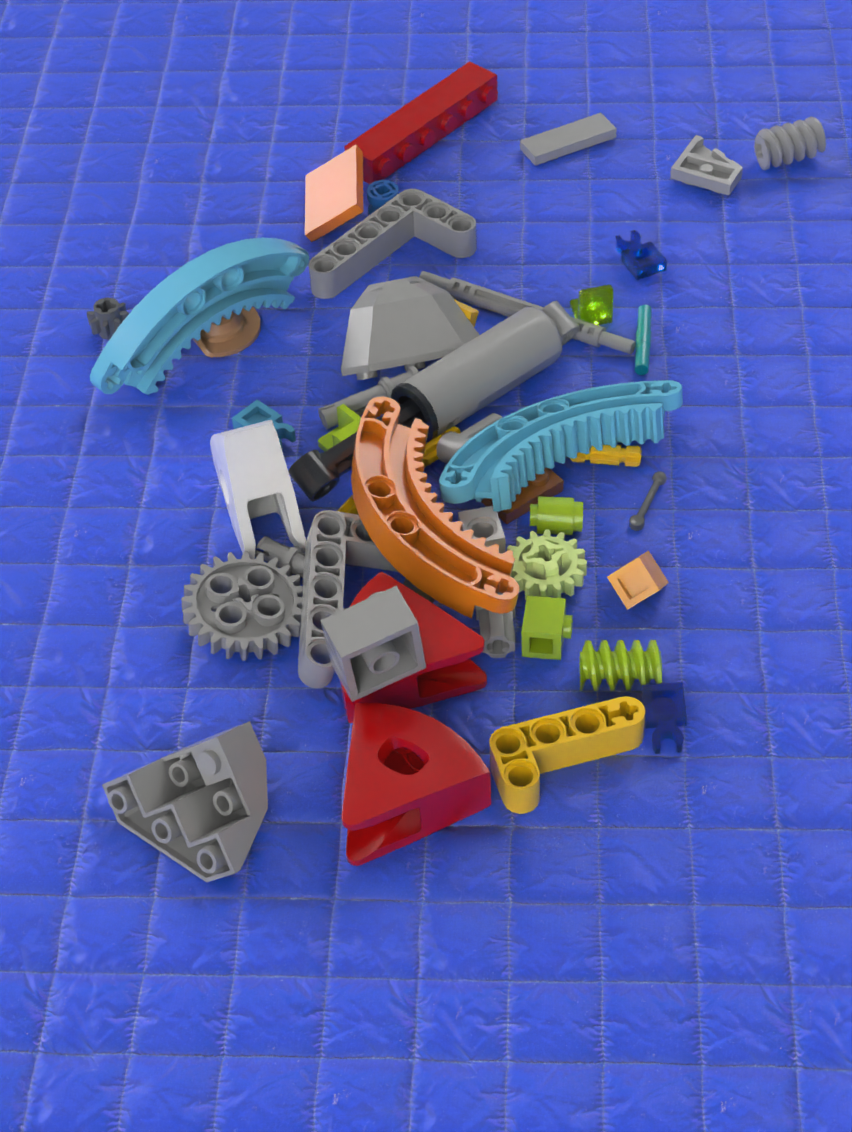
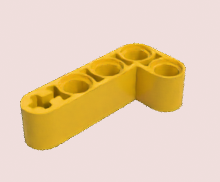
(560, 741)

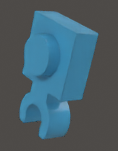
(260, 412)

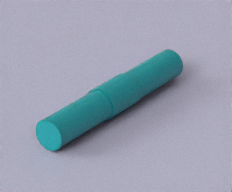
(643, 340)

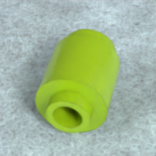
(557, 515)

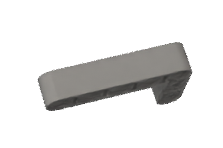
(384, 232)
(331, 543)

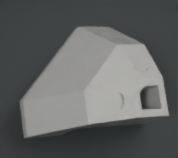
(401, 326)
(198, 802)

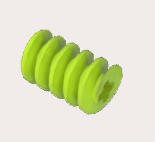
(619, 664)

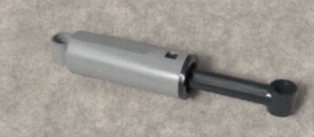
(456, 386)

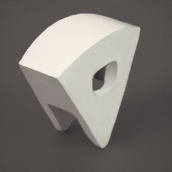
(255, 481)

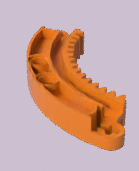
(413, 528)

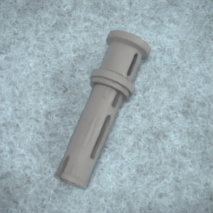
(359, 401)

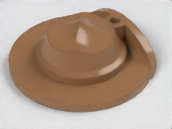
(231, 334)

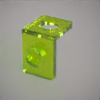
(594, 305)

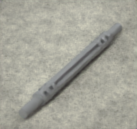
(508, 305)

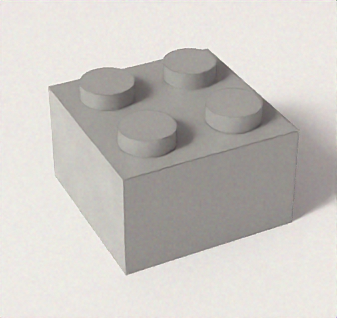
(374, 643)

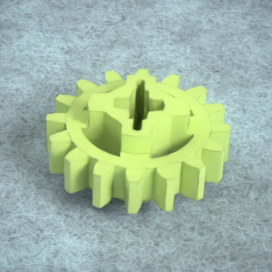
(548, 565)

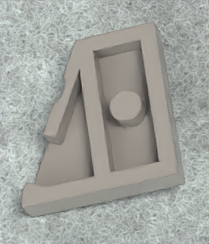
(706, 168)

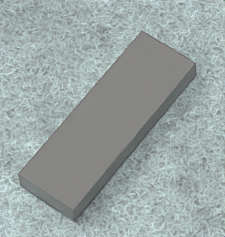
(568, 139)

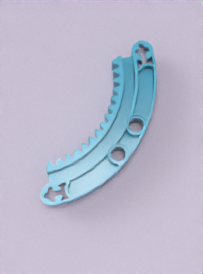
(189, 301)
(524, 442)

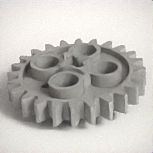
(243, 605)

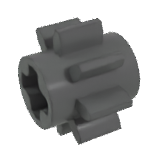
(106, 317)

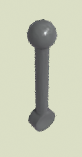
(637, 521)

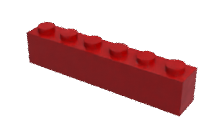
(425, 120)

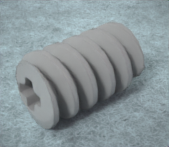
(788, 141)

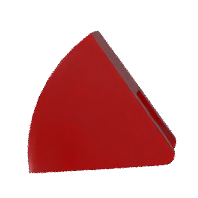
(446, 652)
(406, 780)

